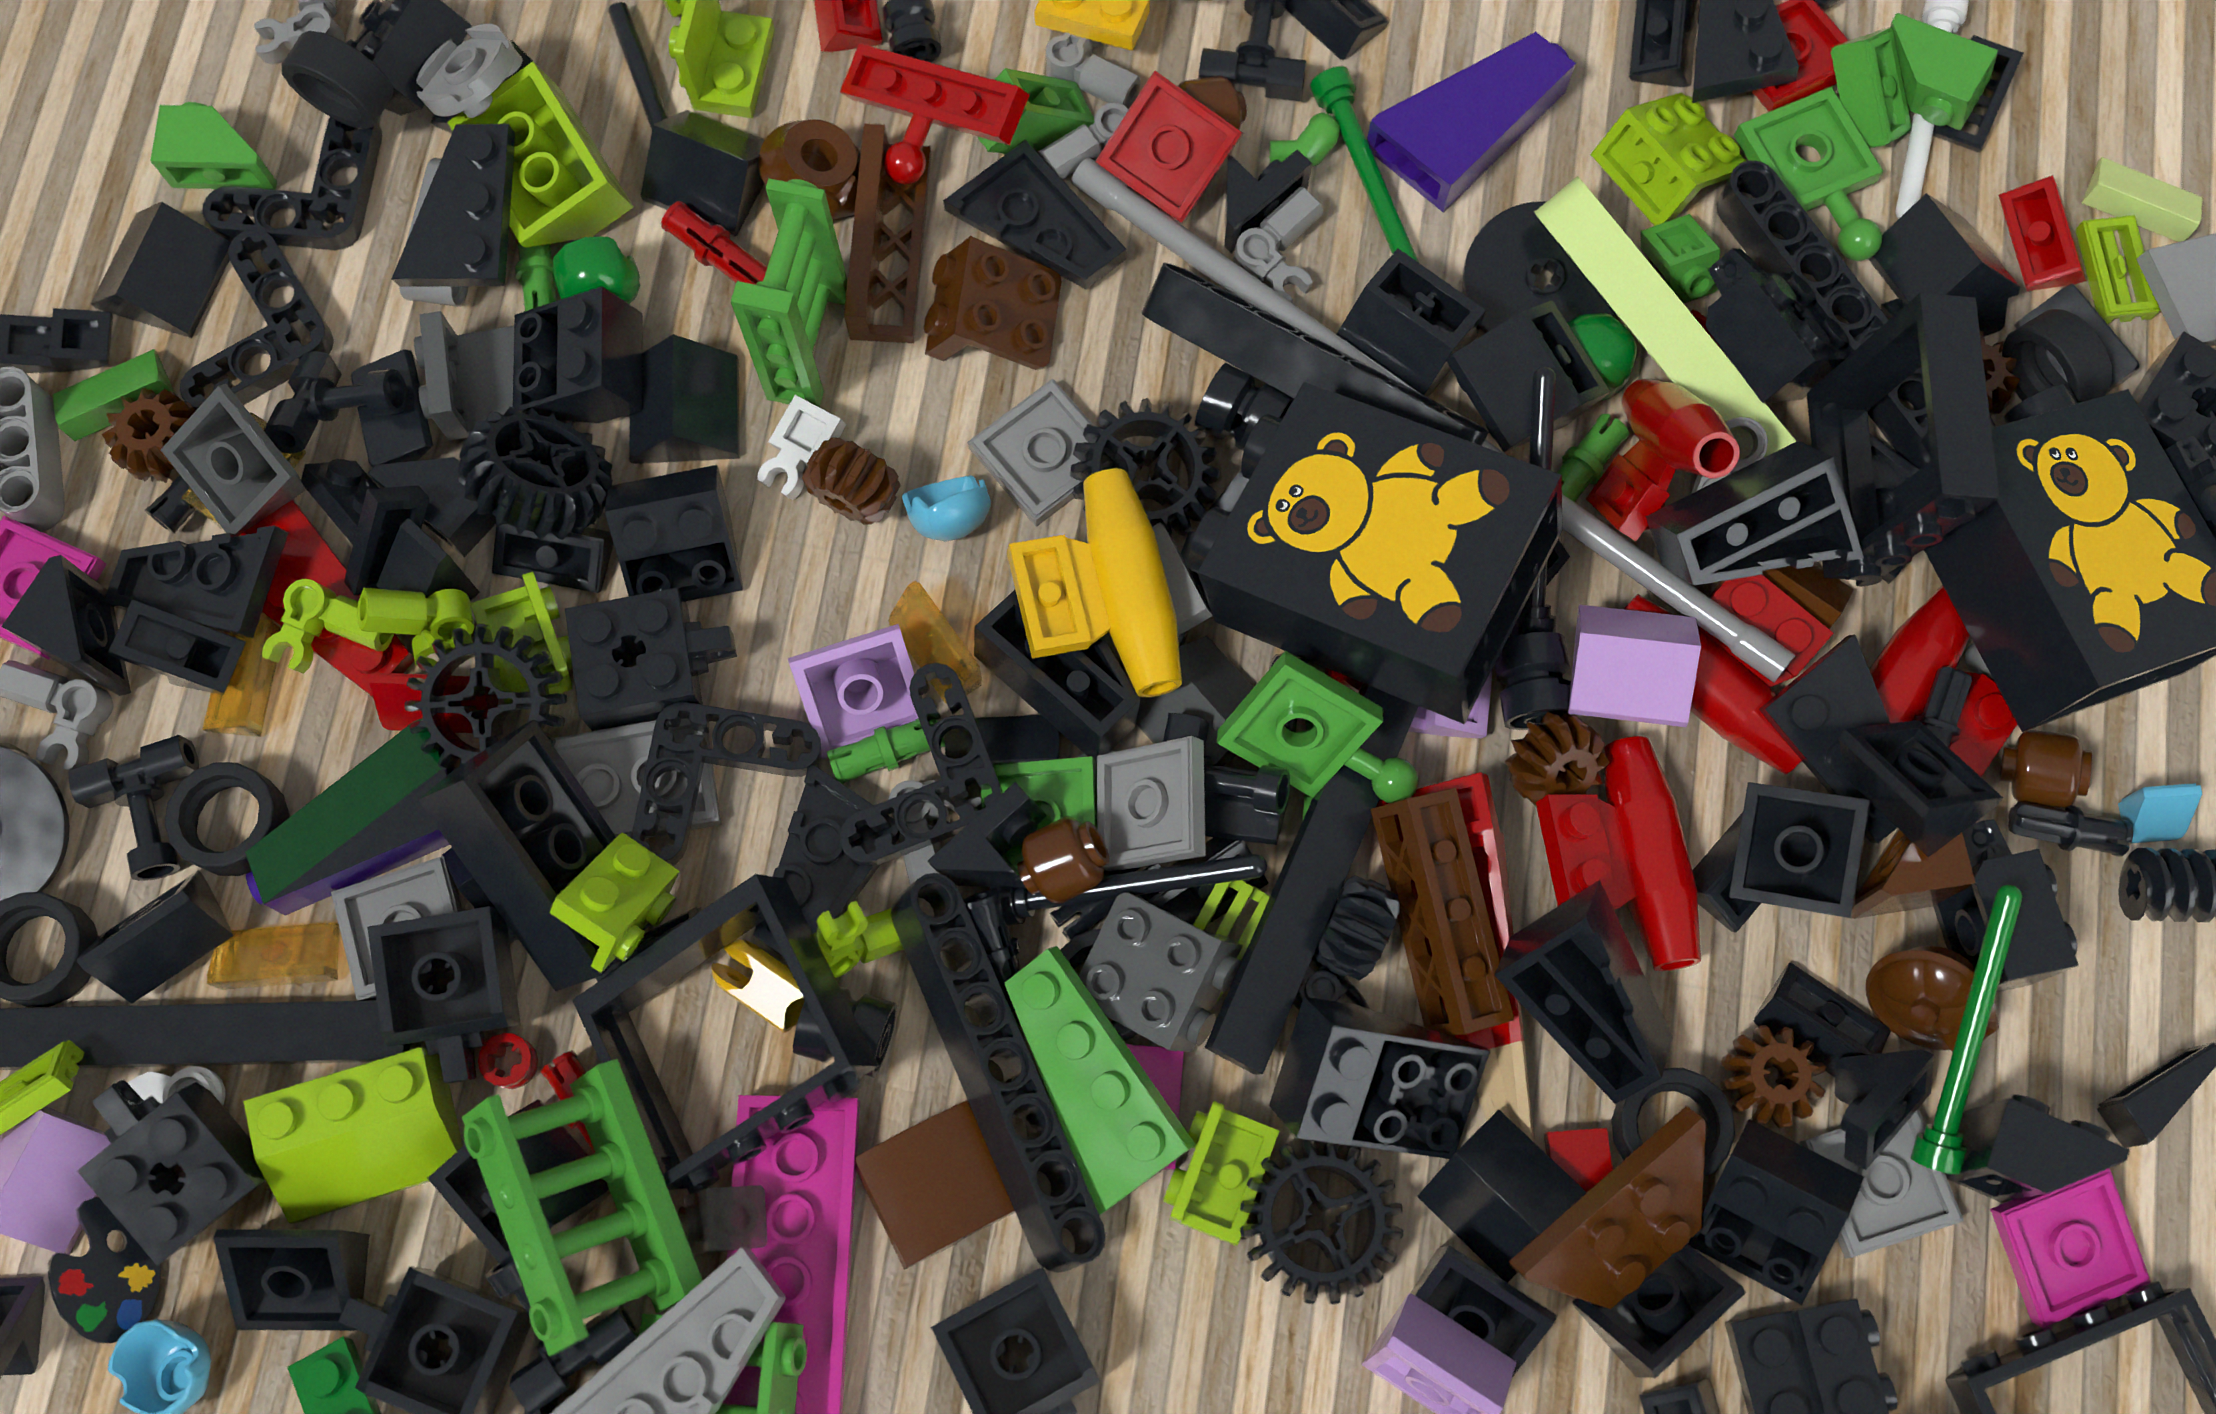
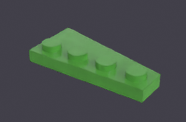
(1098, 1089)

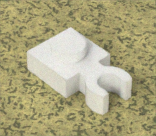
(797, 436)

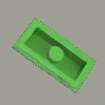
(1872, 86)
(84, 405)

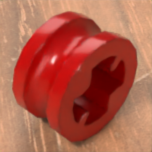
(495, 1049)

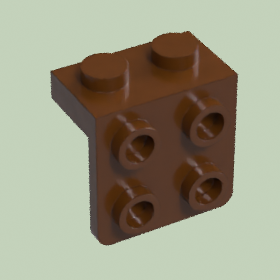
(993, 304)

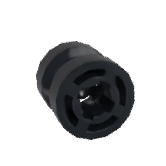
(912, 29)

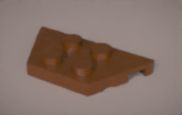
(1626, 1220)

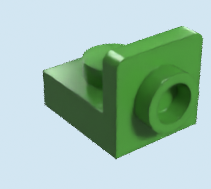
(1683, 256)

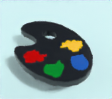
(104, 1288)

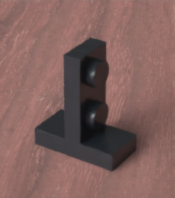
(363, 514)

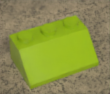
(558, 173)
(354, 1134)

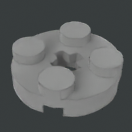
(466, 75)

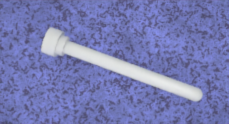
(1949, 17)

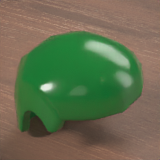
(594, 264)
(1608, 347)

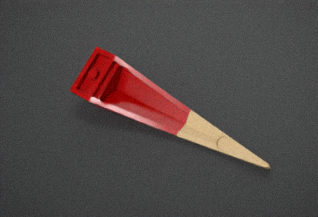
(1505, 1076)

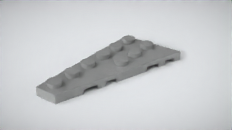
(691, 1351)

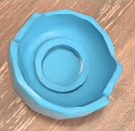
(948, 508)
(161, 1367)

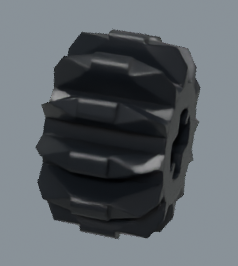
(1358, 928)

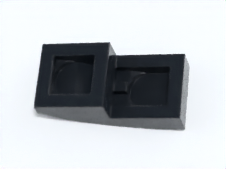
(56, 343)

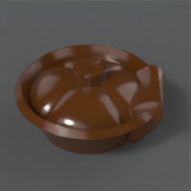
(817, 154)
(1923, 995)

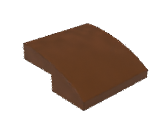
(934, 1184)

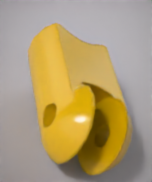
(769, 992)

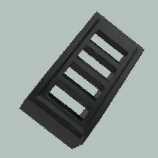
(2006, 66)
(2149, 1104)

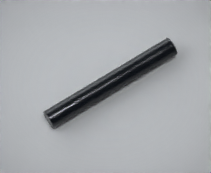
(637, 63)

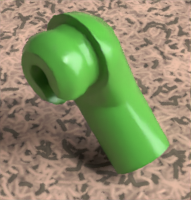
(1313, 142)

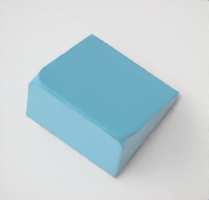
(2160, 811)

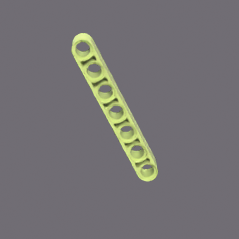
(1654, 312)

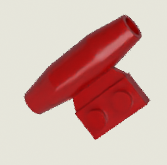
(1673, 434)
(1907, 669)
(1730, 690)
(1632, 848)

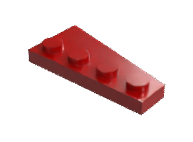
(310, 557)

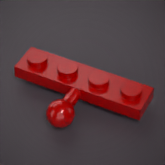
(930, 96)

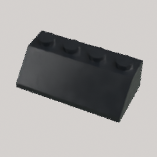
(524, 838)

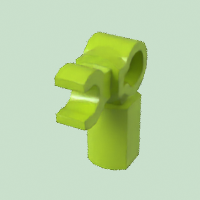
(306, 612)
(415, 615)
(855, 938)

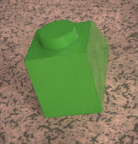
(1941, 71)
(1049, 114)
(202, 151)

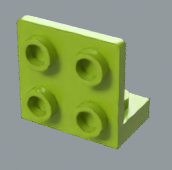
(721, 57)
(1666, 155)

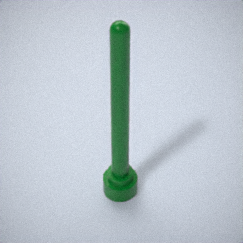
(1335, 92)
(1941, 1143)

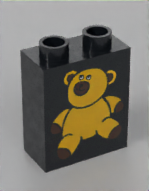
(1379, 548)
(2087, 563)

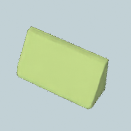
(2153, 202)

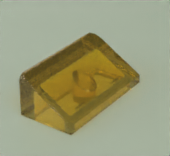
(932, 638)
(248, 693)
(276, 957)

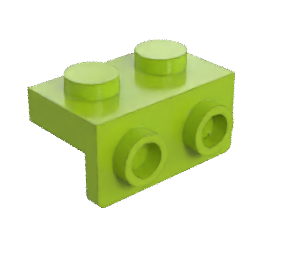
(530, 614)
(617, 899)
(1224, 1159)

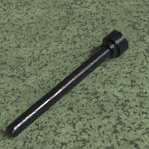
(1536, 614)
(1020, 903)

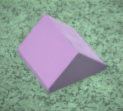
(1634, 665)
(855, 687)
(42, 1179)
(1440, 1362)

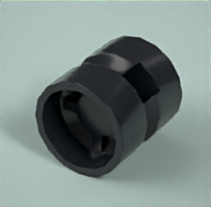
(1235, 405)
(1533, 672)
(874, 1016)

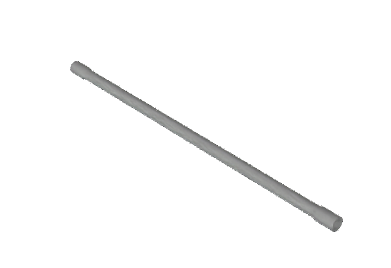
(1743, 639)

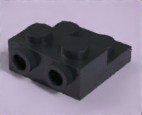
(1811, 1361)

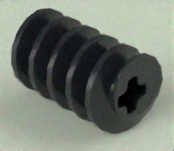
(2169, 884)

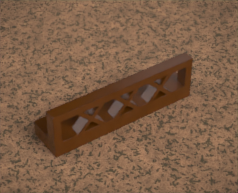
(867, 249)
(1447, 912)

